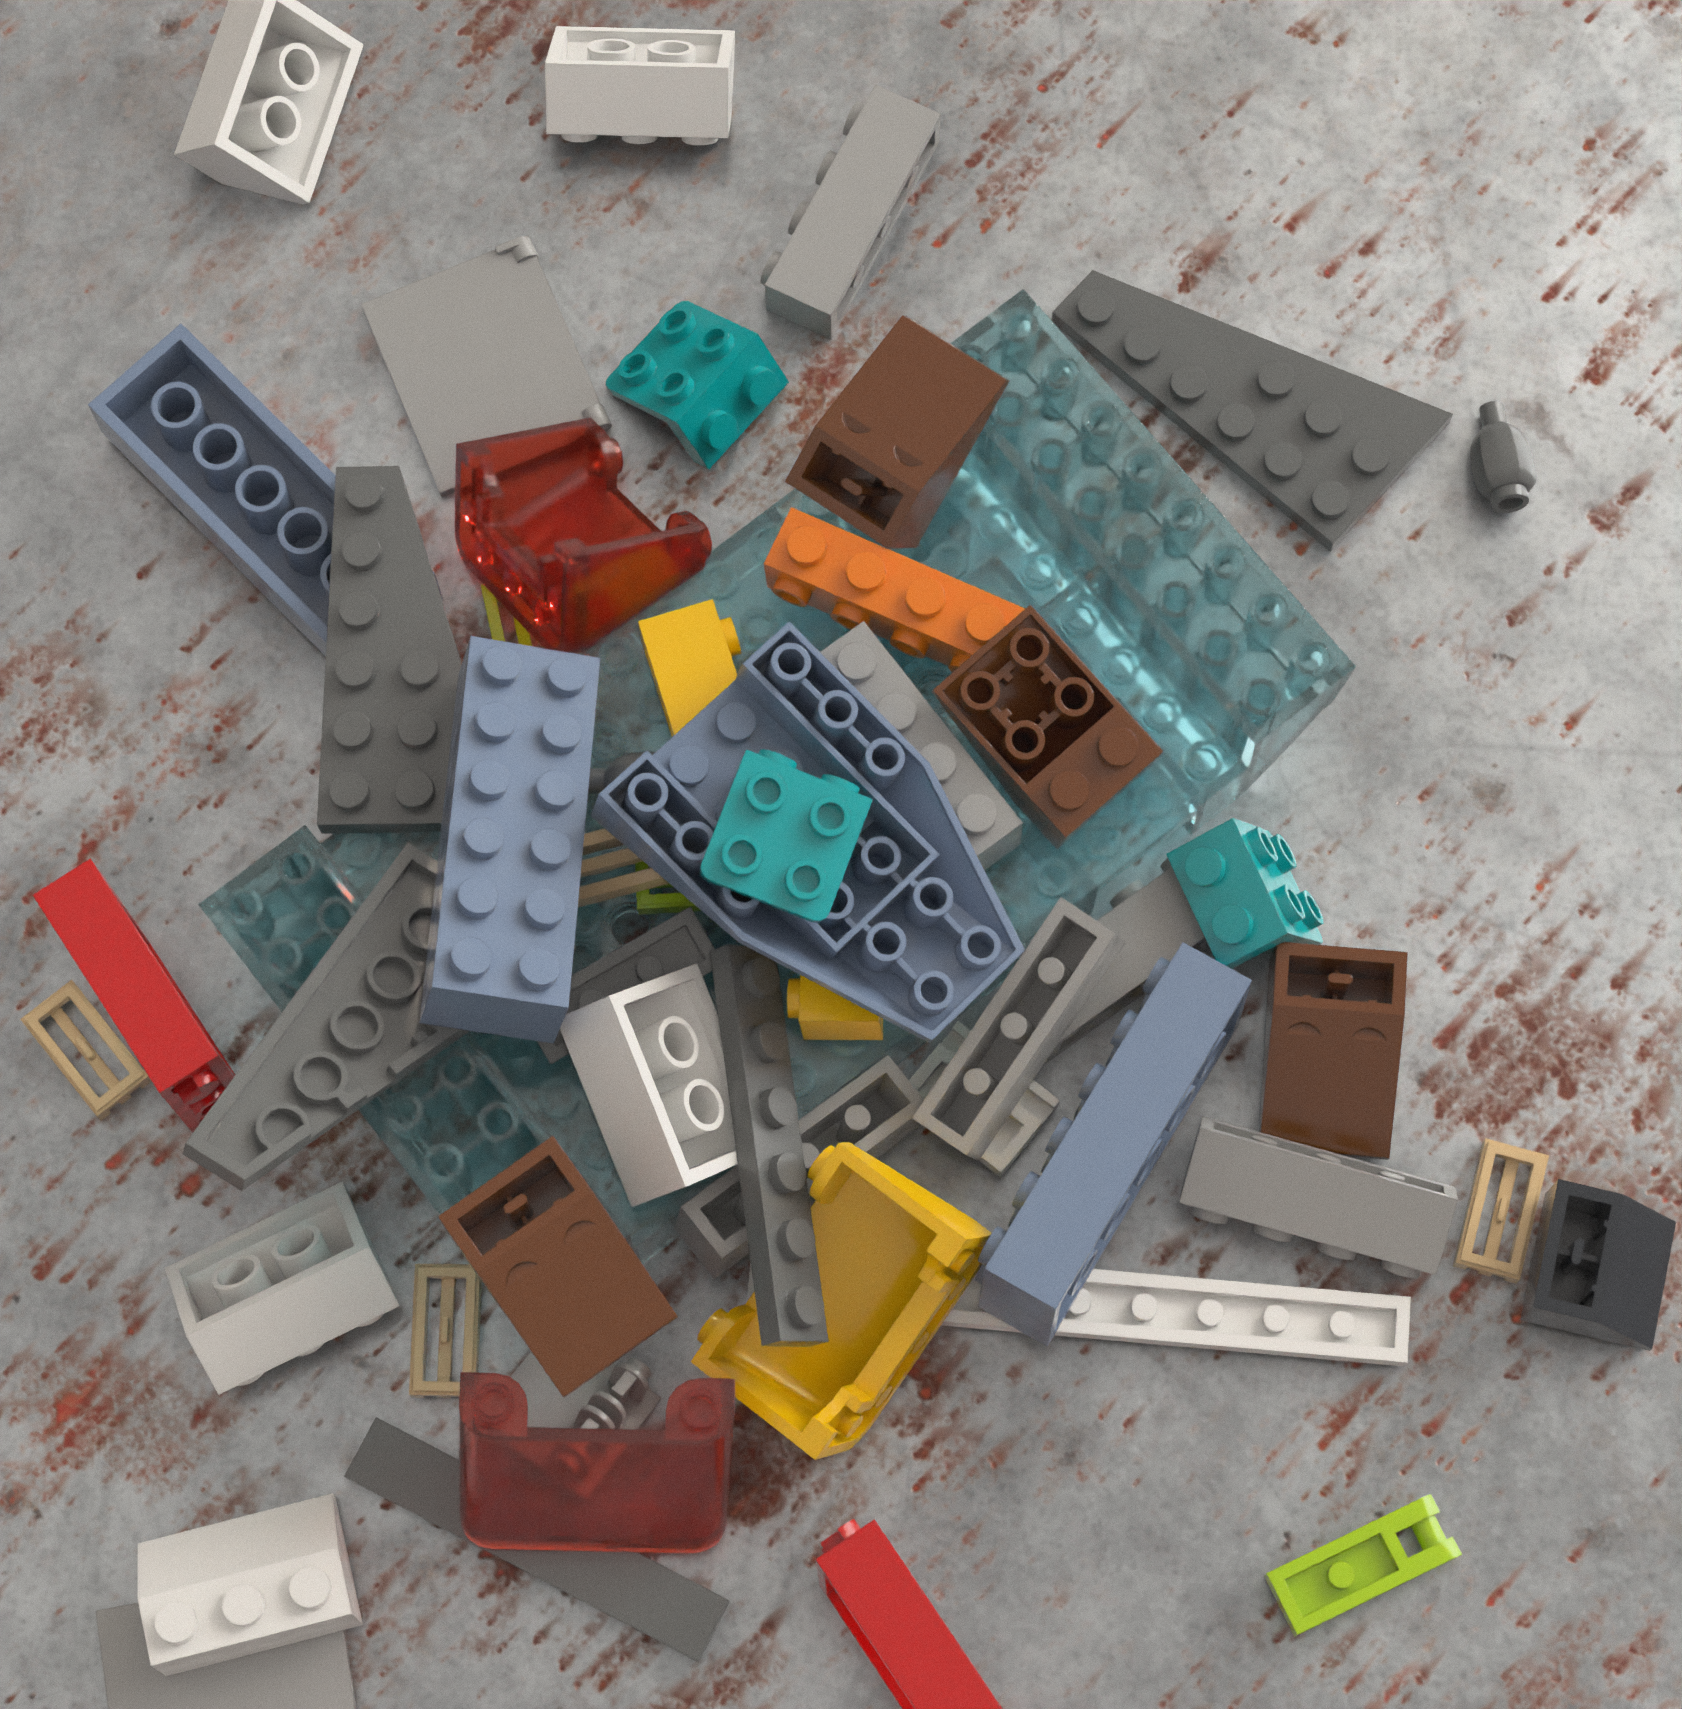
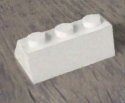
(640, 84)
(269, 98)
(656, 1082)
(280, 1288)
(245, 1586)

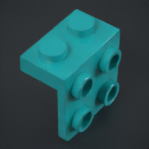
(700, 379)
(785, 835)
(1245, 891)

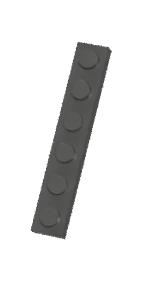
(768, 1148)

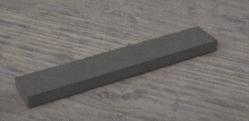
(613, 1582)

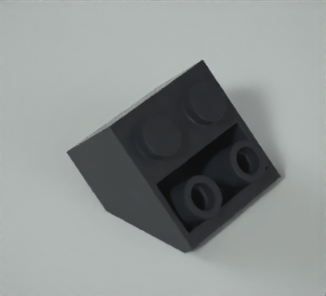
(1598, 1265)

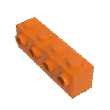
(894, 595)

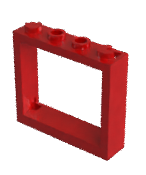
(137, 991)
(897, 1622)

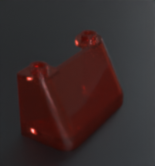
(560, 539)
(594, 1484)

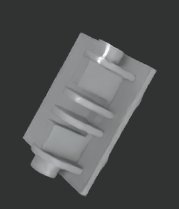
(610, 1400)

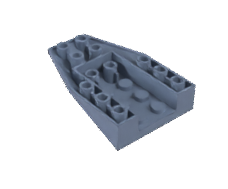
(915, 910)

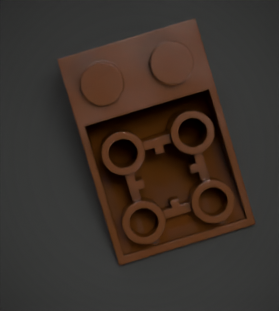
(898, 435)
(1046, 726)
(1333, 1047)
(557, 1266)

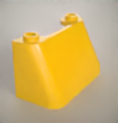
(888, 1279)

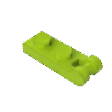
(1359, 1566)

